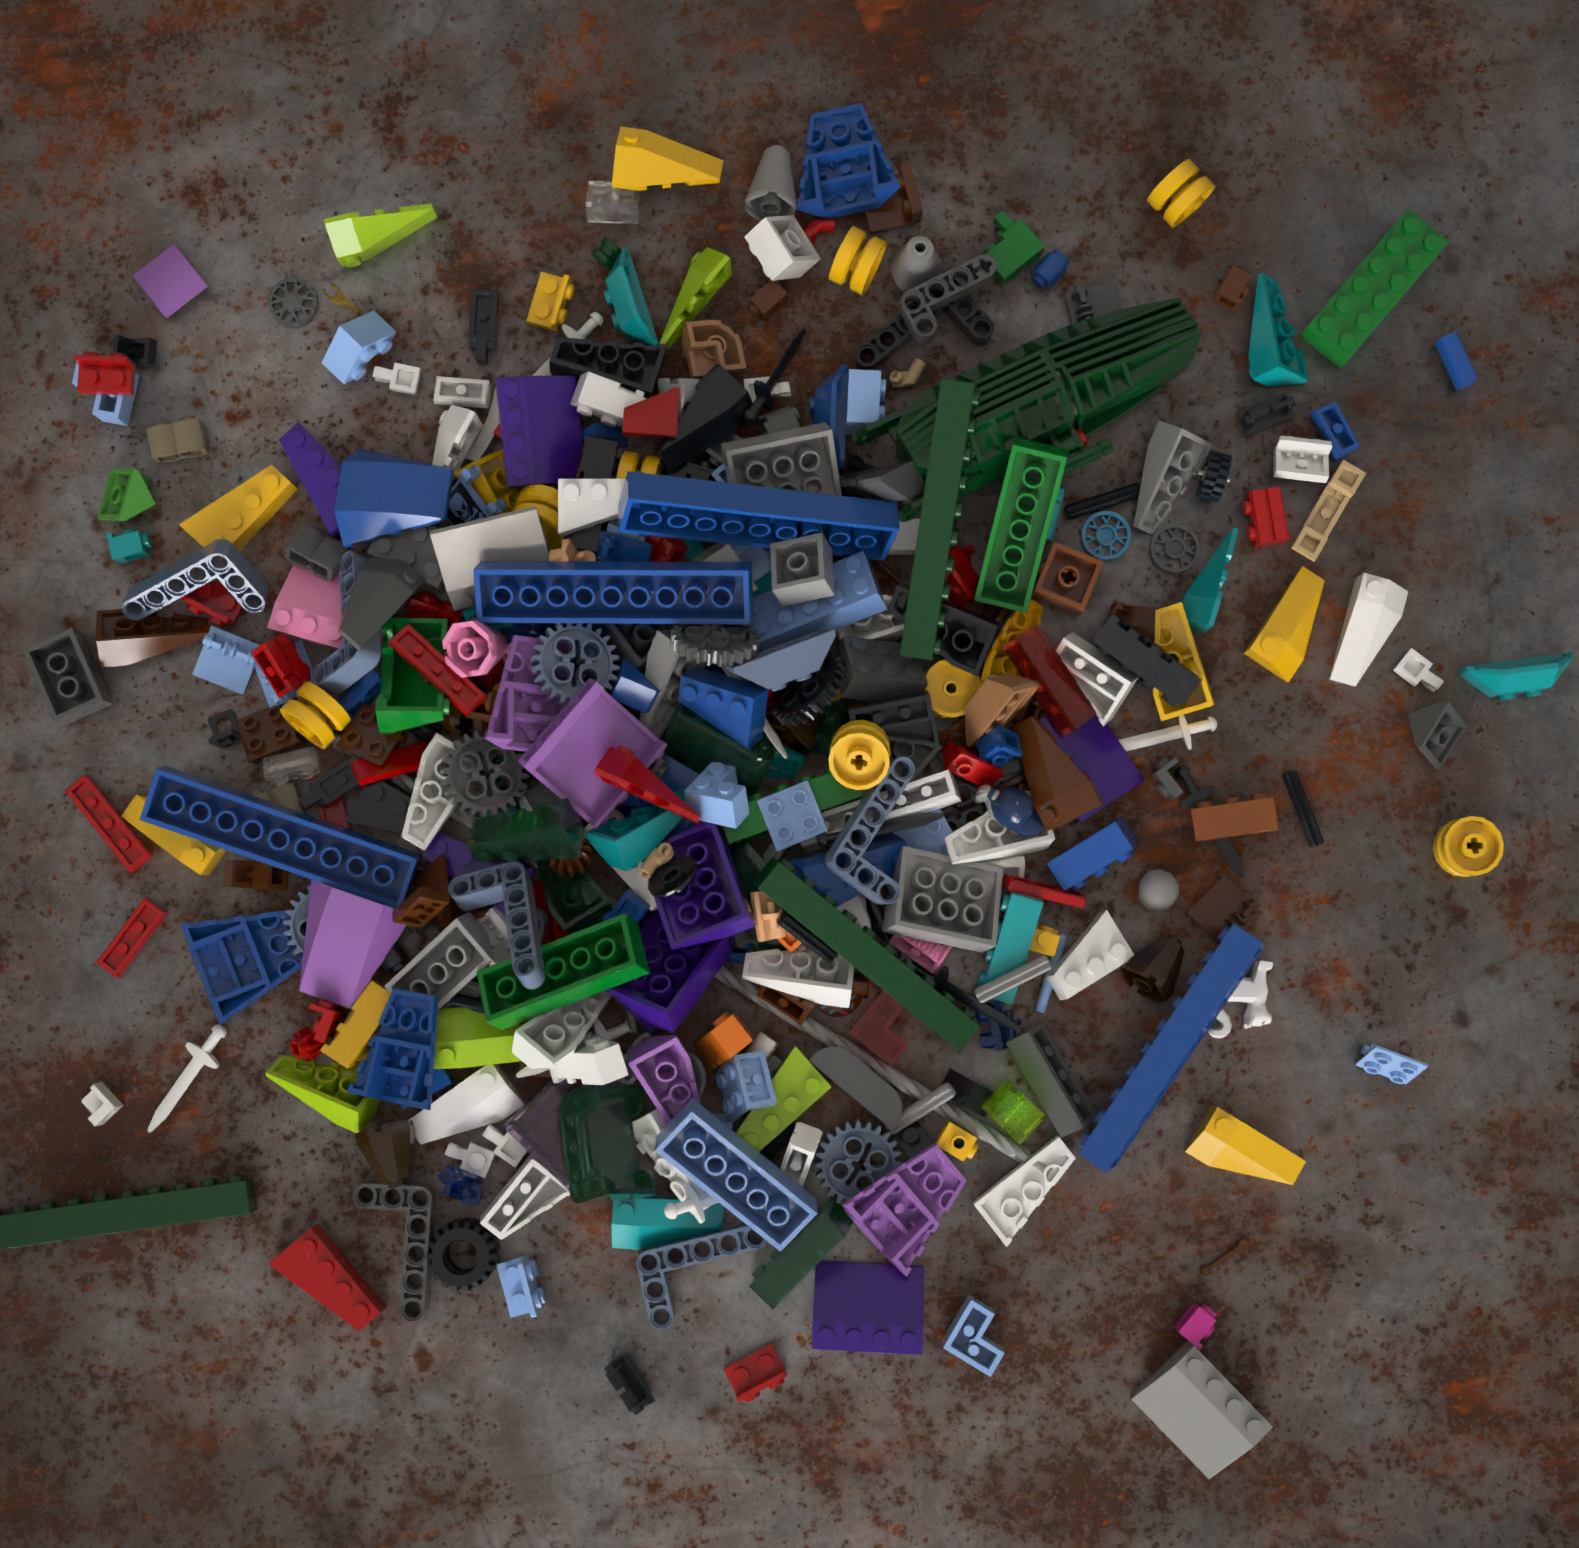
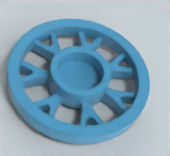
(1106, 535)

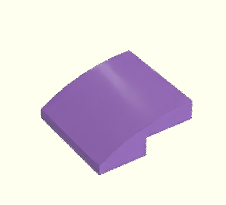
(170, 281)

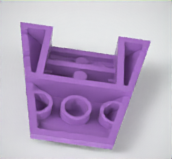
(520, 707)
(344, 943)
(906, 1205)

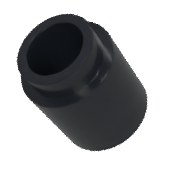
(395, 959)

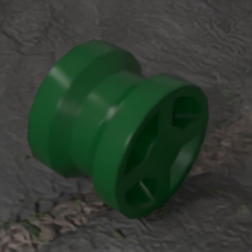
(606, 253)

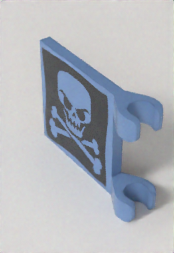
(466, 504)

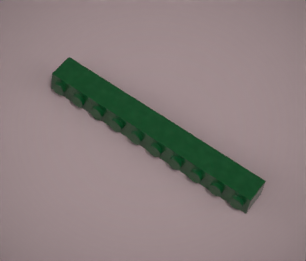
(938, 519)
(865, 953)
(127, 1212)

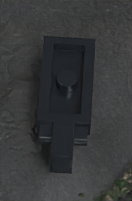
(483, 323)
(331, 785)

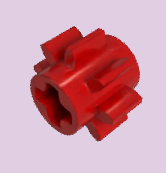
(304, 1045)

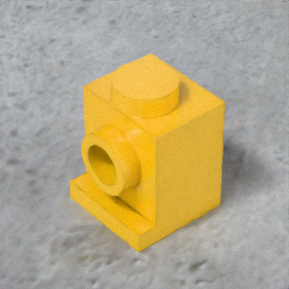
(1045, 940)
(947, 1137)

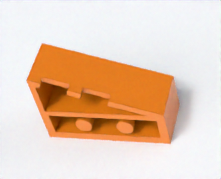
(724, 1040)

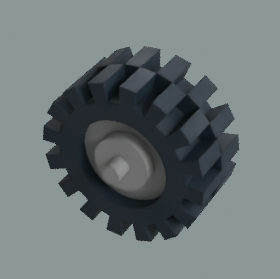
(1214, 476)

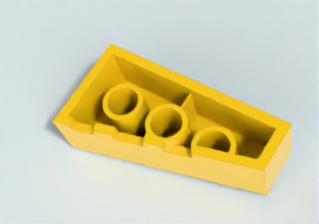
(242, 510)

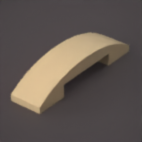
(1327, 510)

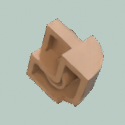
(710, 344)

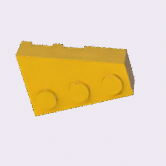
(353, 1035)

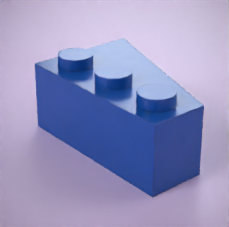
(726, 703)
(1094, 854)

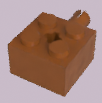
(1083, 576)

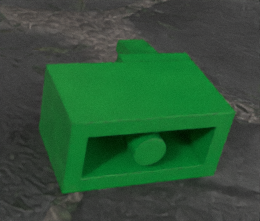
(1015, 250)

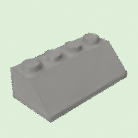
(447, 961)

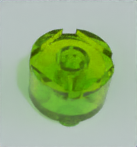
(1013, 1111)

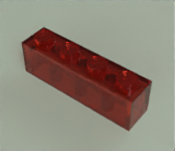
(1058, 689)

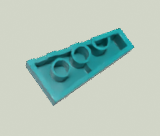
(1014, 939)

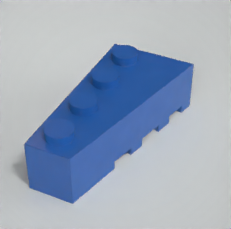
(881, 853)

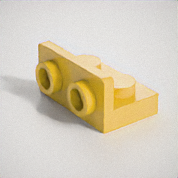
(550, 301)

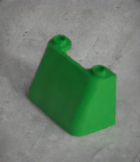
(404, 696)

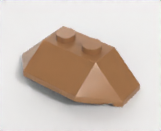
(996, 704)

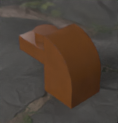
(254, 875)

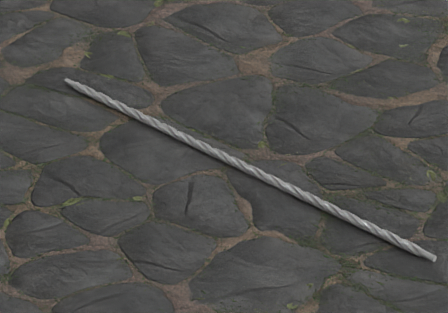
(814, 1028)

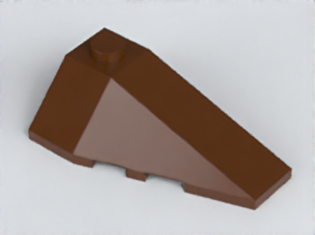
(130, 641)
(1053, 779)

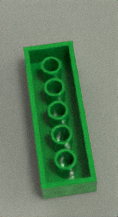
(1374, 288)
(1021, 524)
(827, 793)
(573, 971)

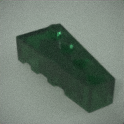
(528, 835)
(802, 1254)

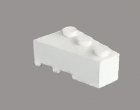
(603, 398)
(587, 503)
(1097, 675)
(1091, 957)
(594, 1062)
(522, 1199)

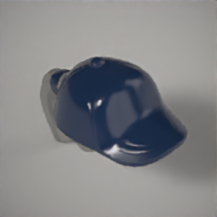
(1010, 808)

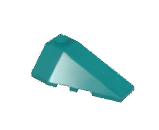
(1202, 597)
(634, 837)
(643, 1224)

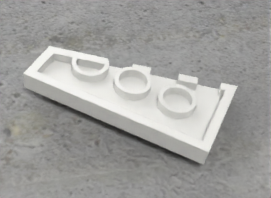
(645, 1132)
(1023, 1189)

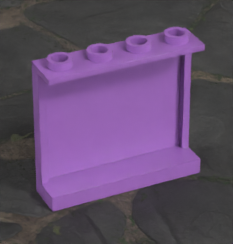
(577, 742)

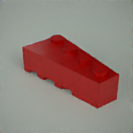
(328, 1276)

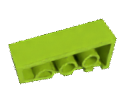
(796, 1089)

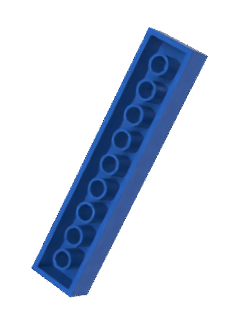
(753, 514)
(614, 592)
(280, 836)
(1171, 1048)

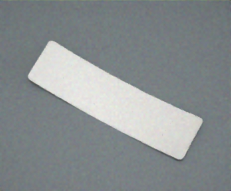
(487, 432)

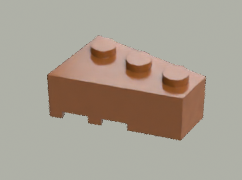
(1234, 818)

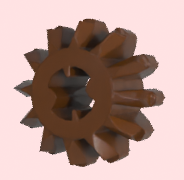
(574, 865)

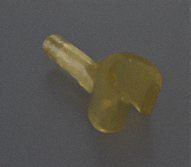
(340, 299)

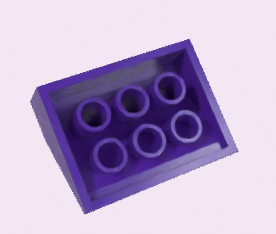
(538, 429)
(1101, 757)
(713, 900)
(674, 979)
(868, 1308)

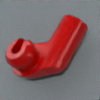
(817, 226)

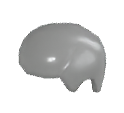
(1158, 890)

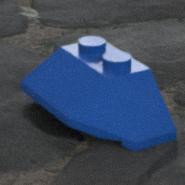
(831, 408)

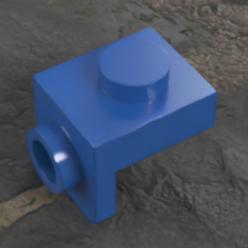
(631, 905)

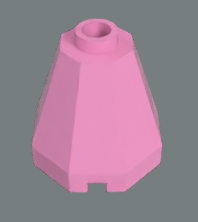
(473, 648)

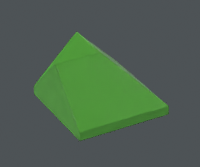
(125, 495)

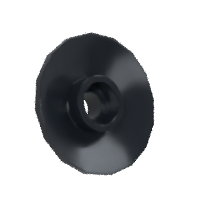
(672, 876)

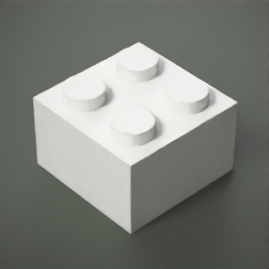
(782, 247)

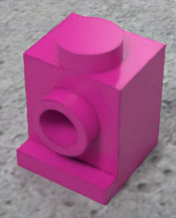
(1196, 1324)

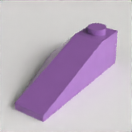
(664, 1073)

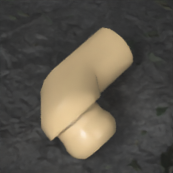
(907, 378)
(658, 857)

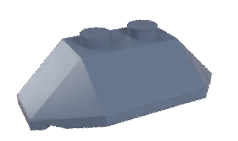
(787, 661)

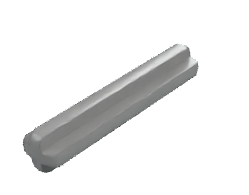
(1013, 979)
(924, 1106)

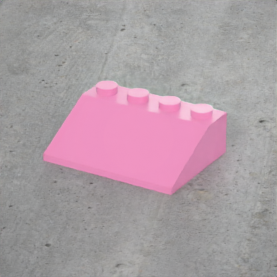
(309, 609)

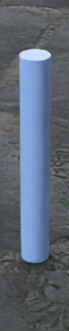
(1046, 988)

